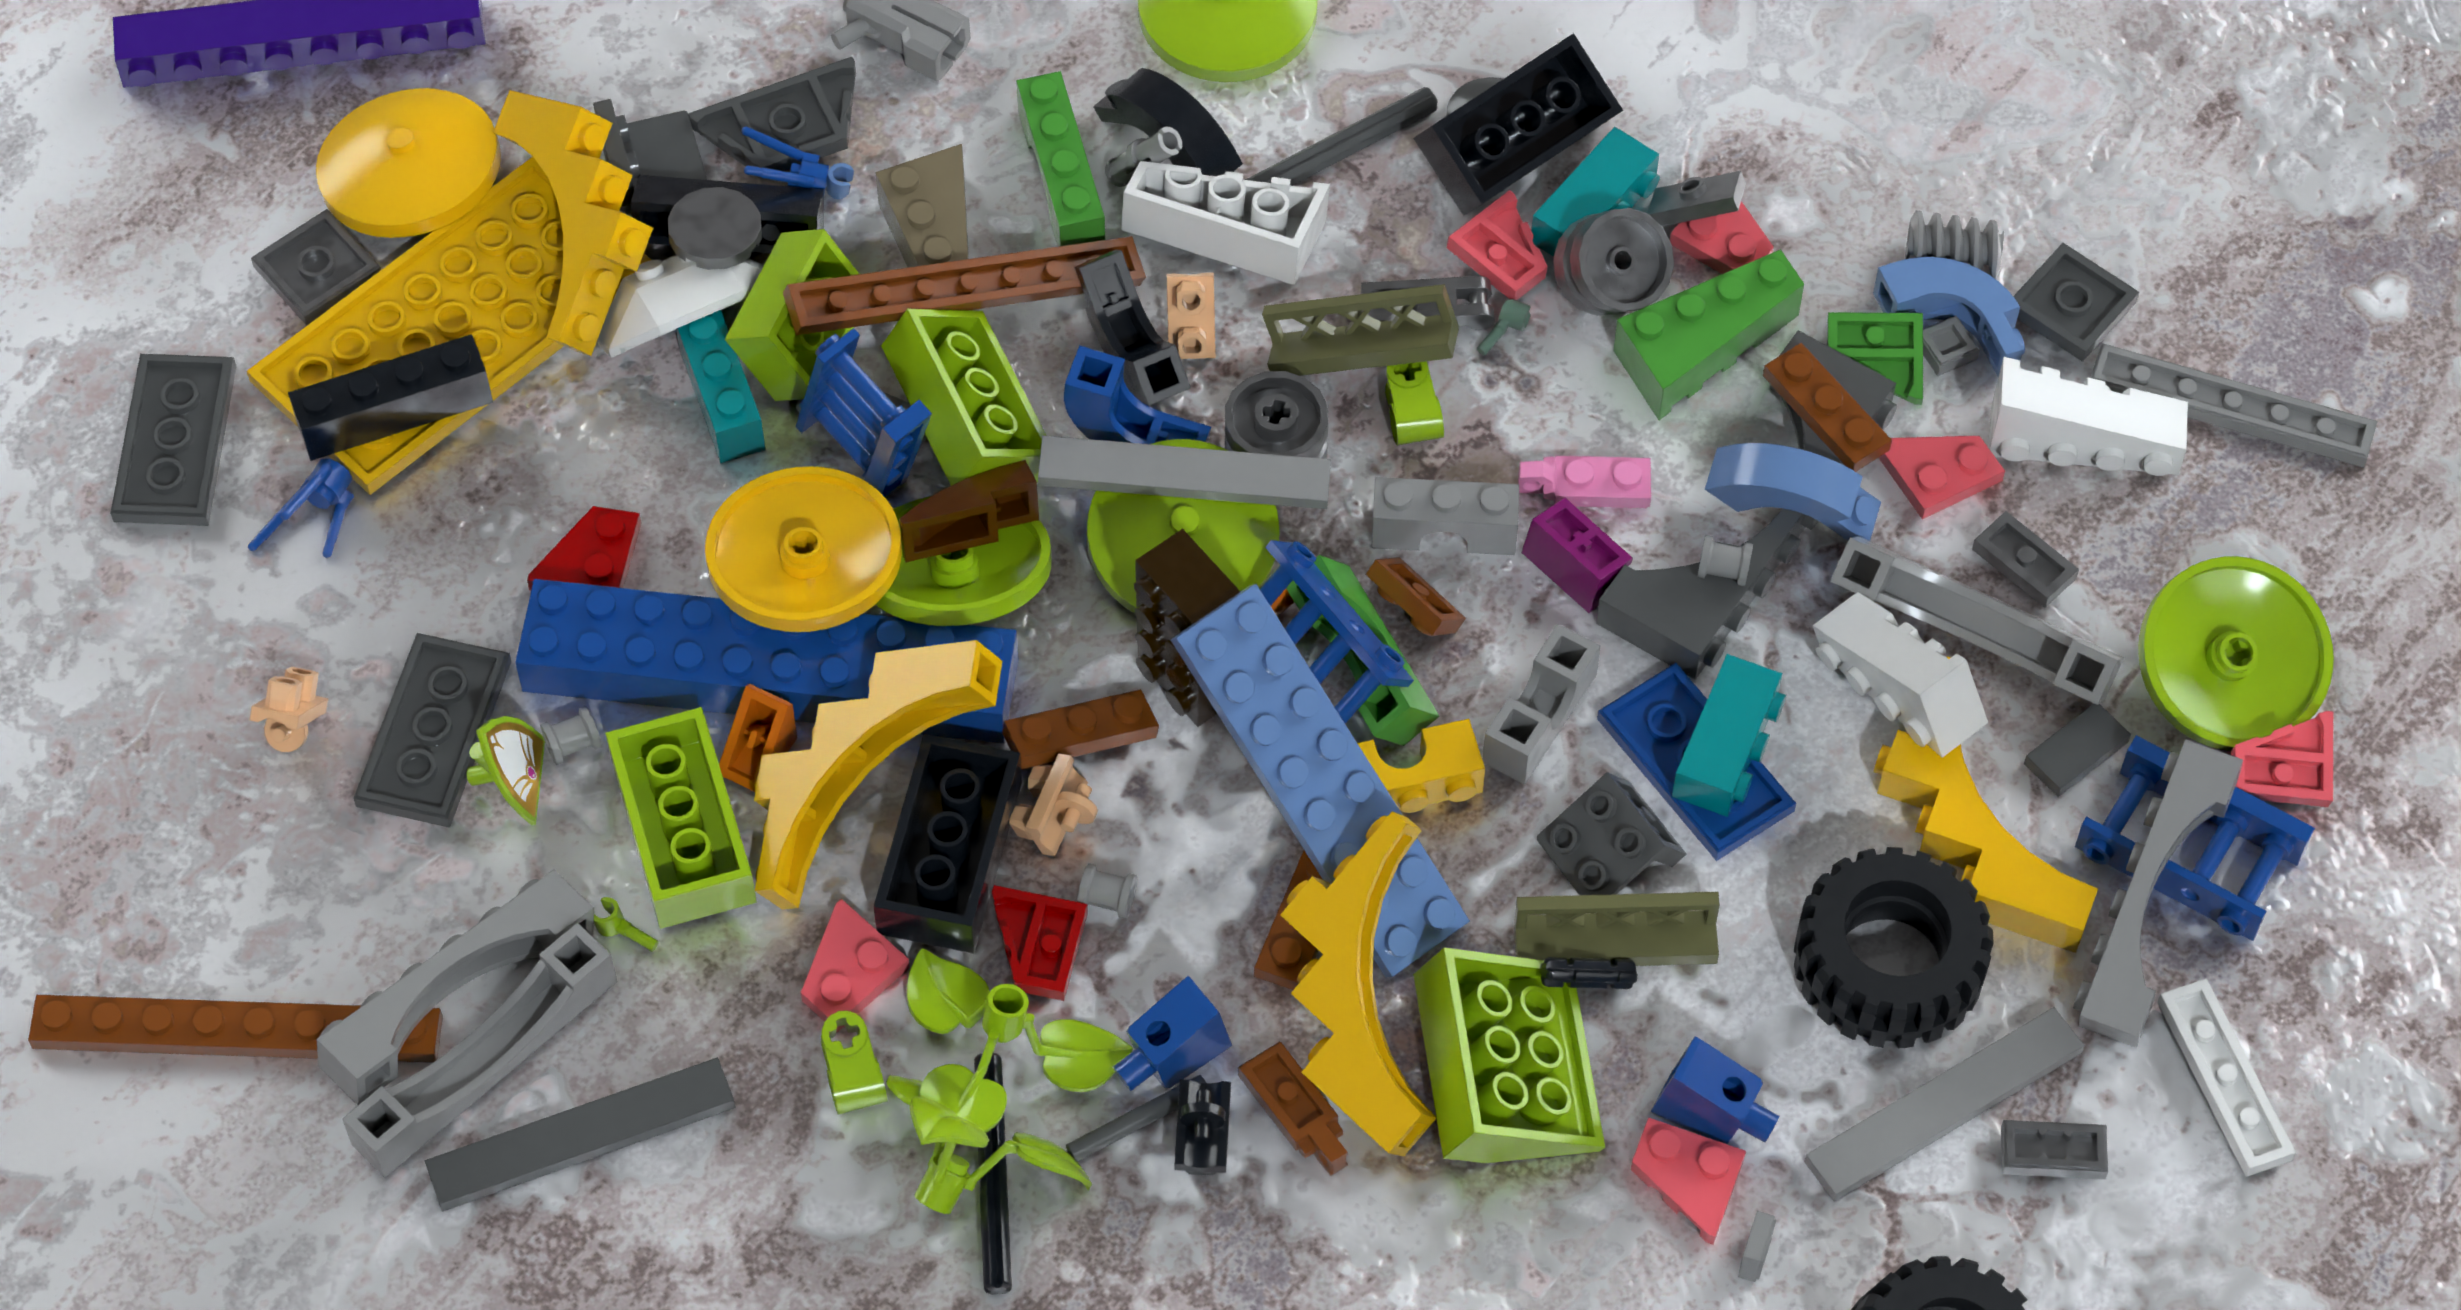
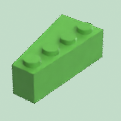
(1704, 329)

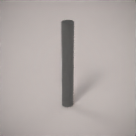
(1126, 1124)

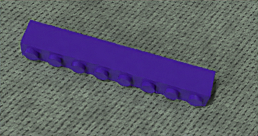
(285, 35)

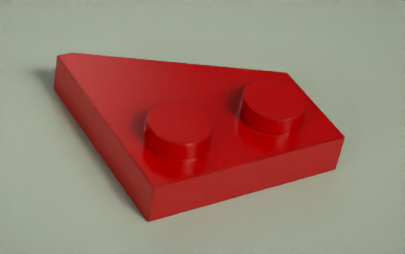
(593, 551)
(1039, 939)

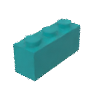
(1607, 179)
(721, 388)
(1729, 736)

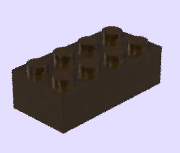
(1173, 591)

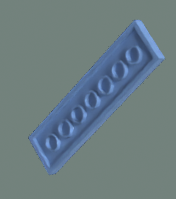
(1312, 765)

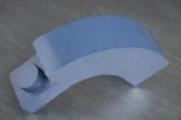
(1952, 288)
(1795, 480)

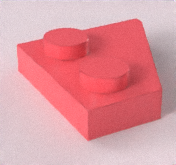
(1722, 240)
(1941, 470)
(2290, 763)
(1689, 1173)

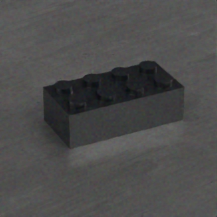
(1518, 124)
(948, 843)

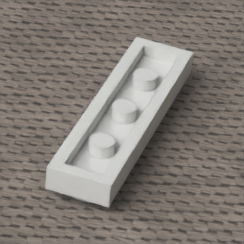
(2226, 1077)

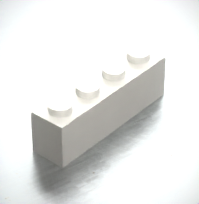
(1902, 673)

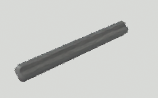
(1352, 138)

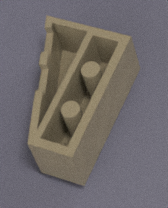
(926, 207)

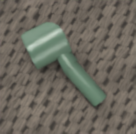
(1513, 315)

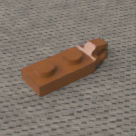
(1295, 1106)

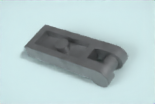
(1474, 289)

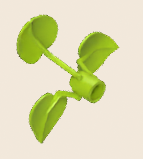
(947, 994)
(948, 1171)

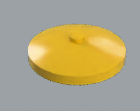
(408, 163)
(803, 549)

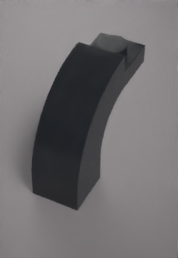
(1156, 102)
(1123, 330)

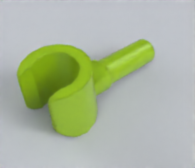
(616, 924)

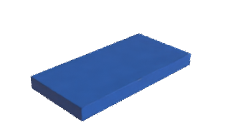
(1654, 731)

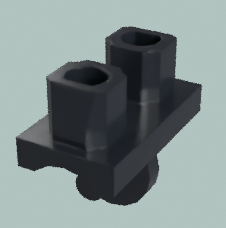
(1202, 1127)

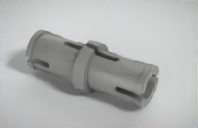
(1153, 149)

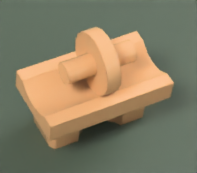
(1191, 314)
(289, 708)
(1059, 805)

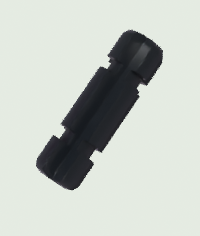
(1588, 973)

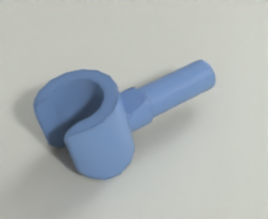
(837, 173)

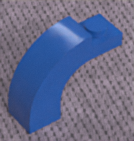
(1110, 412)

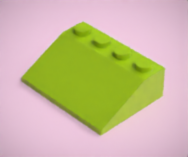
(1505, 1059)

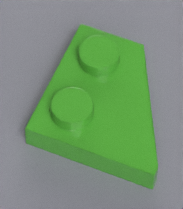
(1884, 344)

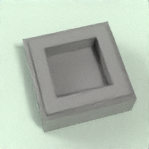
(1948, 346)
(1757, 1246)

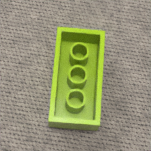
(970, 389)
(681, 818)

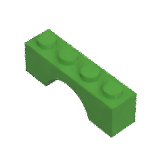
(1063, 164)
(1390, 711)

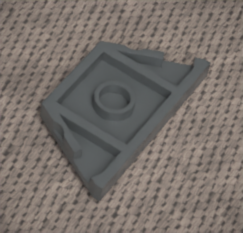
(802, 111)

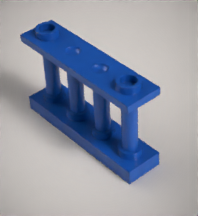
(861, 416)
(1382, 661)
(2246, 817)

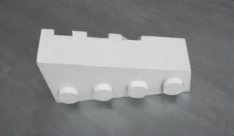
(1227, 218)
(2085, 423)

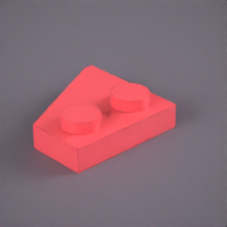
(1501, 248)
(850, 965)

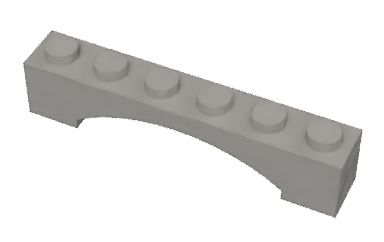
(1977, 618)
(2197, 788)
(365, 1046)
(409, 1114)

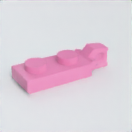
(1589, 480)

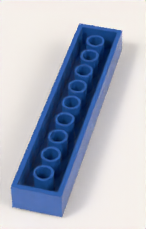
(704, 654)

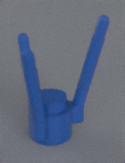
(806, 175)
(322, 488)

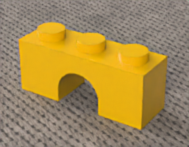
(1448, 768)

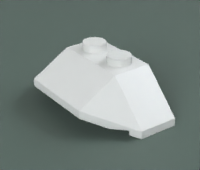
(670, 296)

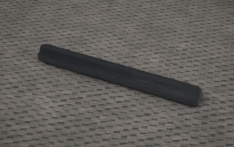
(994, 1202)

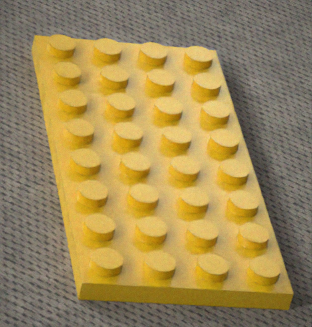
(478, 276)

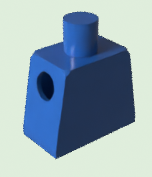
(1173, 1038)
(1713, 1096)

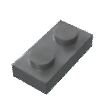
(2025, 559)

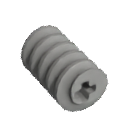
(1954, 242)

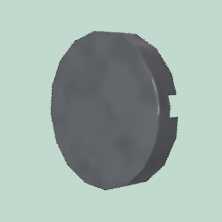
(714, 228)

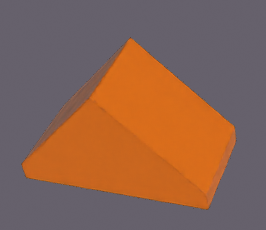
(760, 727)

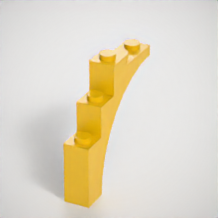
(589, 197)
(849, 739)
(1962, 830)
(1338, 988)

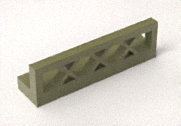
(1365, 339)
(1636, 927)

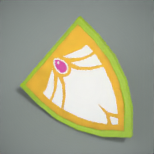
(513, 759)

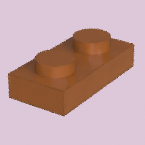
(1406, 588)

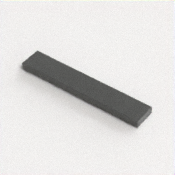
(579, 1134)

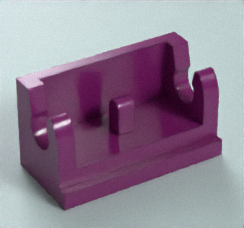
(1574, 553)

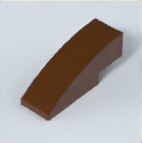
(970, 512)

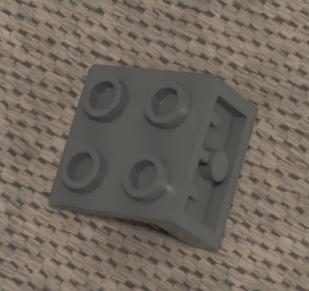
(651, 146)
(1608, 838)

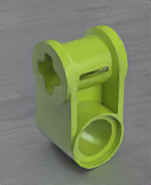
(1413, 404)
(852, 1071)

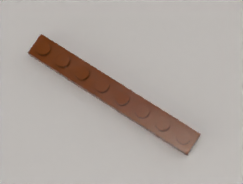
(948, 286)
(202, 1027)

